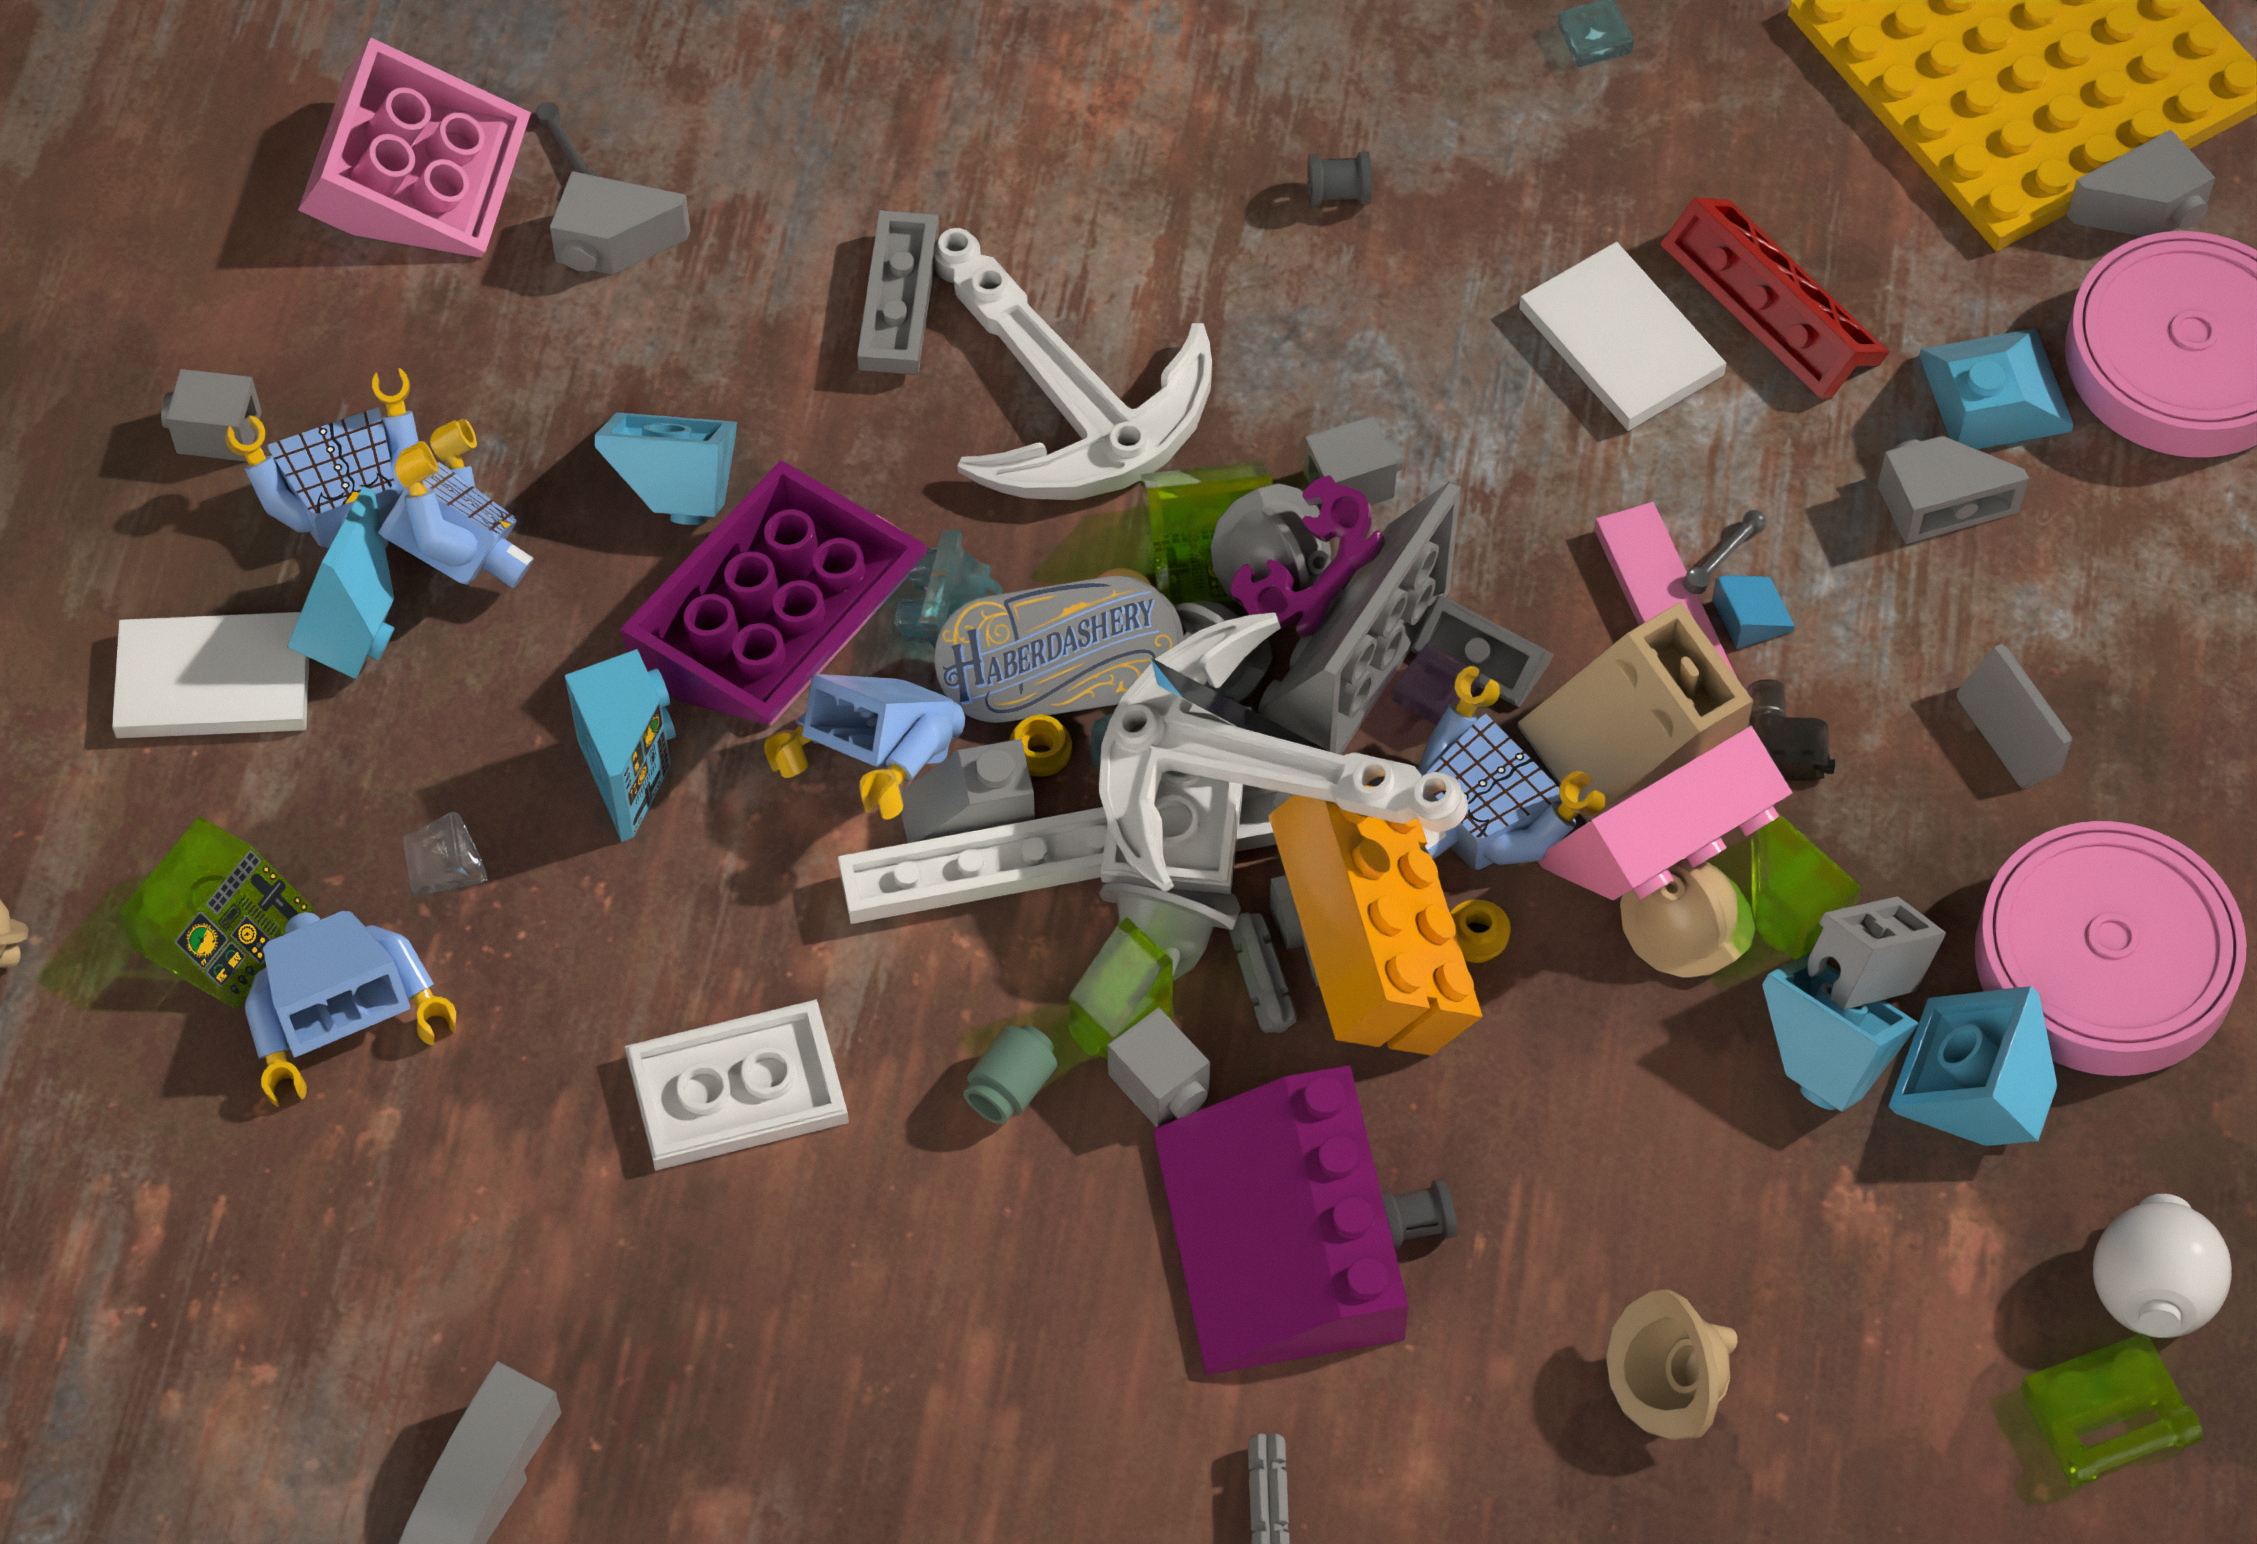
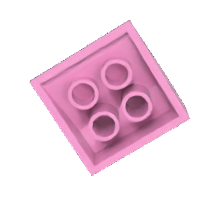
(414, 155)
(1673, 821)

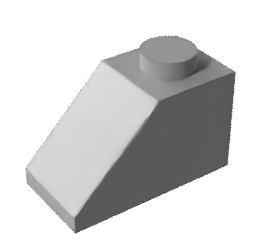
(2144, 190)
(615, 223)
(1947, 487)
(970, 793)

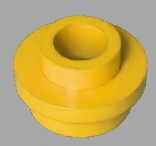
(1045, 731)
(1485, 945)

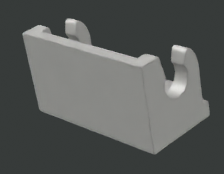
(1880, 950)

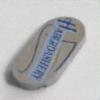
(1053, 647)

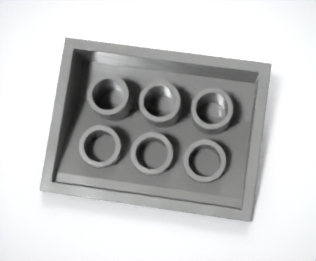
(1368, 628)

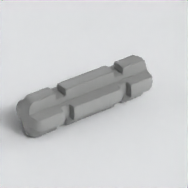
(1262, 973)
(1268, 1489)

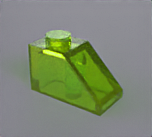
(1794, 887)
(1120, 989)

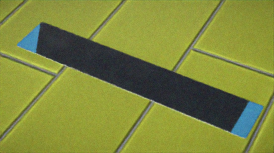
(1226, 708)

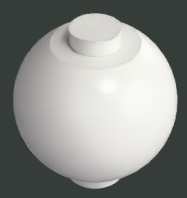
(2162, 1268)

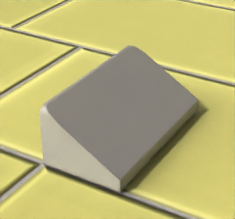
(1485, 645)
(2015, 718)

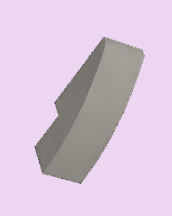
(484, 1461)

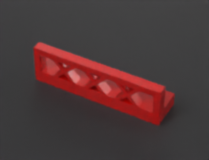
(1771, 295)

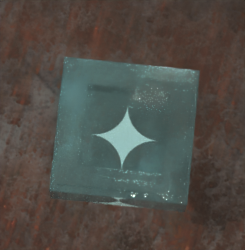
(1595, 32)

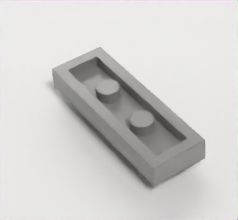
(898, 292)

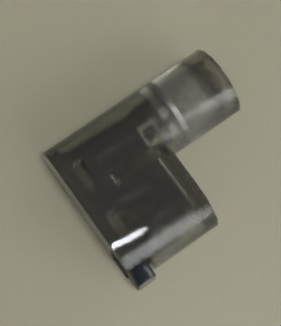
(1795, 744)

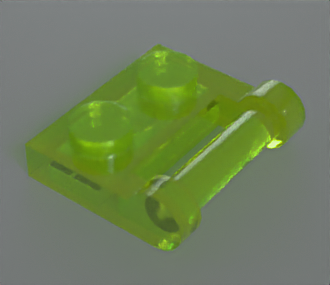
(2101, 1392)

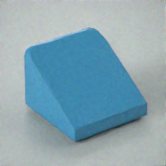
(1750, 609)

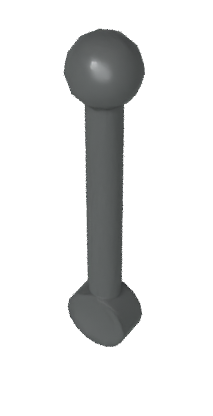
(549, 116)
(1698, 578)

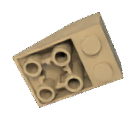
(1640, 710)

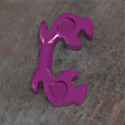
(1343, 515)

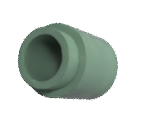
(1010, 1073)

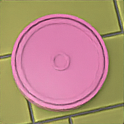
(2170, 343)
(2119, 940)

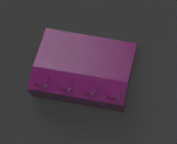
(769, 596)
(1282, 1224)

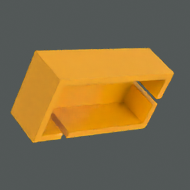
(1375, 927)

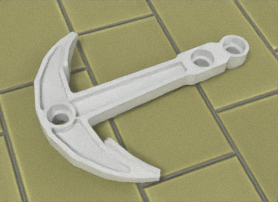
(1098, 416)
(1210, 749)

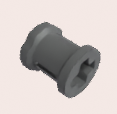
(1339, 179)
(1420, 1213)

